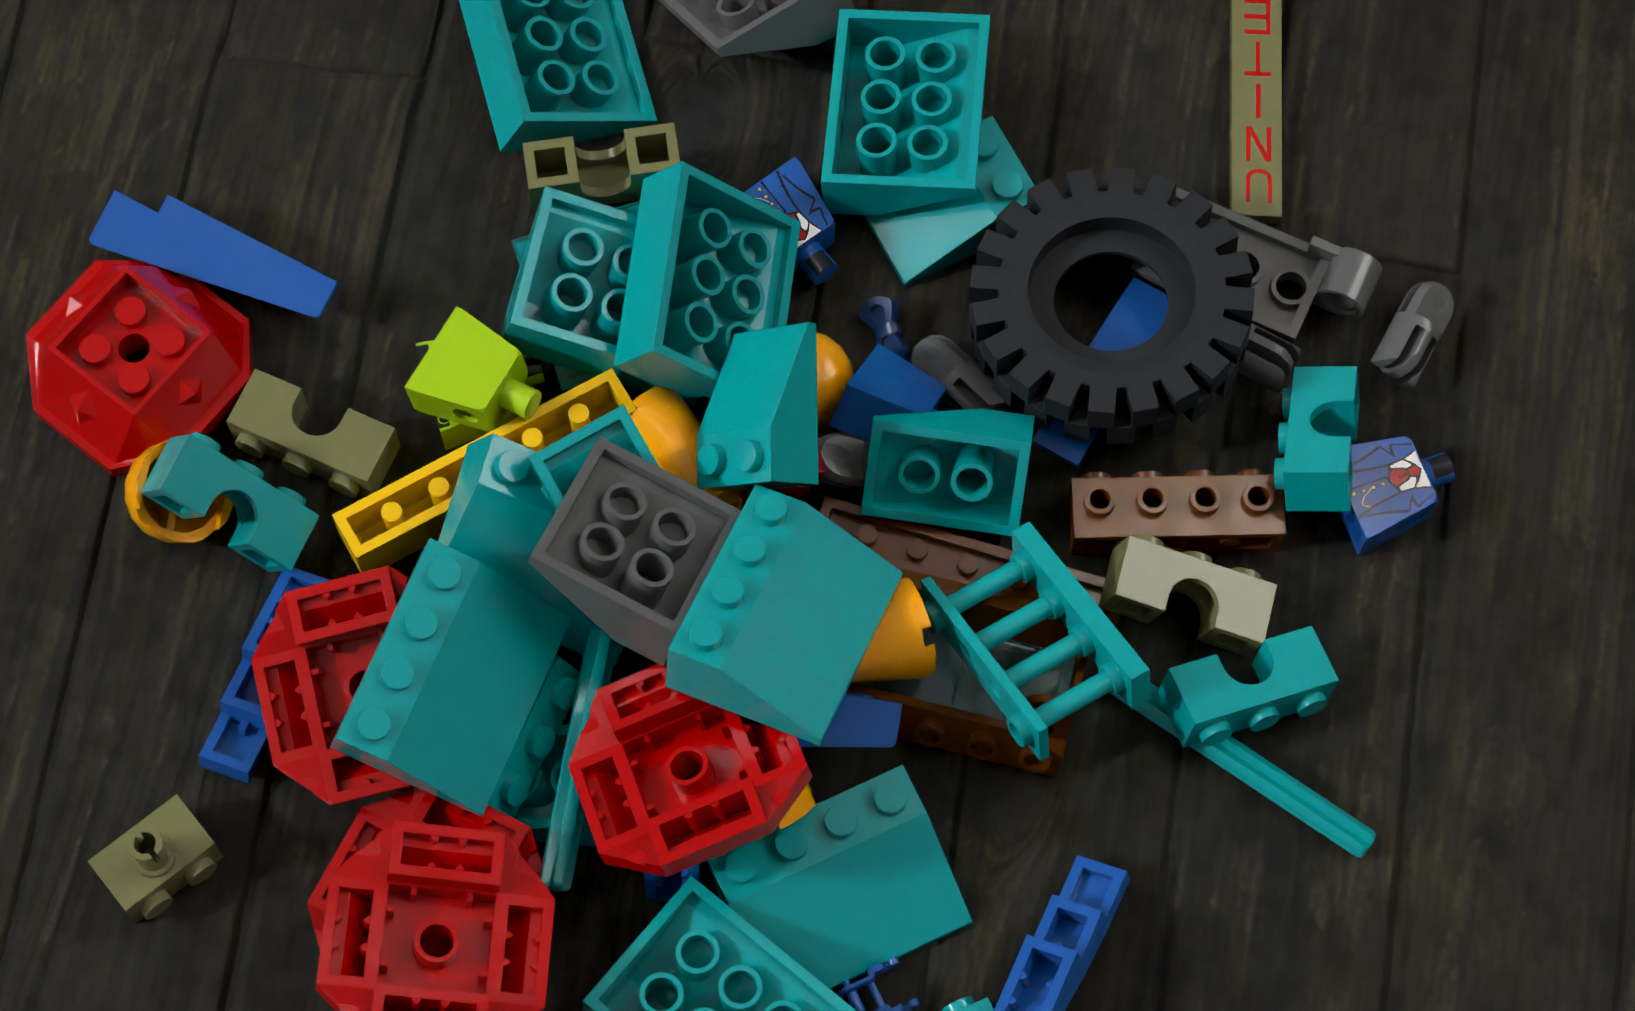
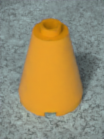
(672, 436)
(898, 644)

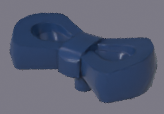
(882, 315)

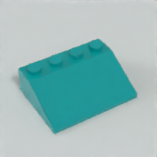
(557, 69)
(904, 110)
(698, 274)
(574, 287)
(499, 519)
(782, 618)
(452, 678)
(847, 881)
(707, 960)

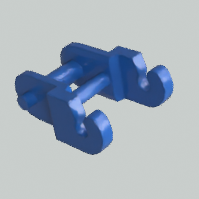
(850, 990)

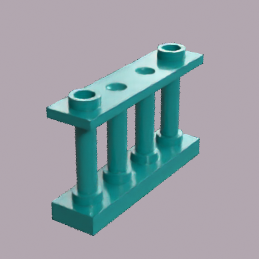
(1059, 597)

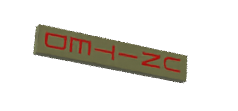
(1256, 109)

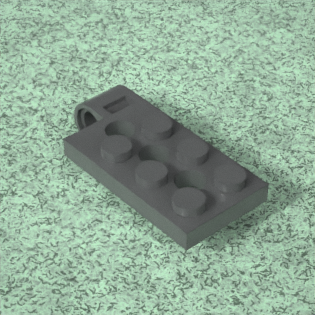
(1328, 274)

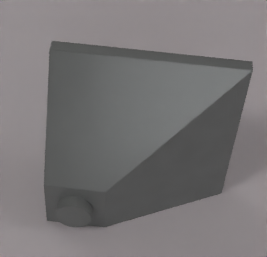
(759, 25)
(632, 547)

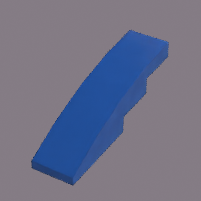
(1129, 324)
(240, 732)
(1065, 940)

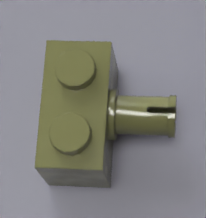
(157, 860)

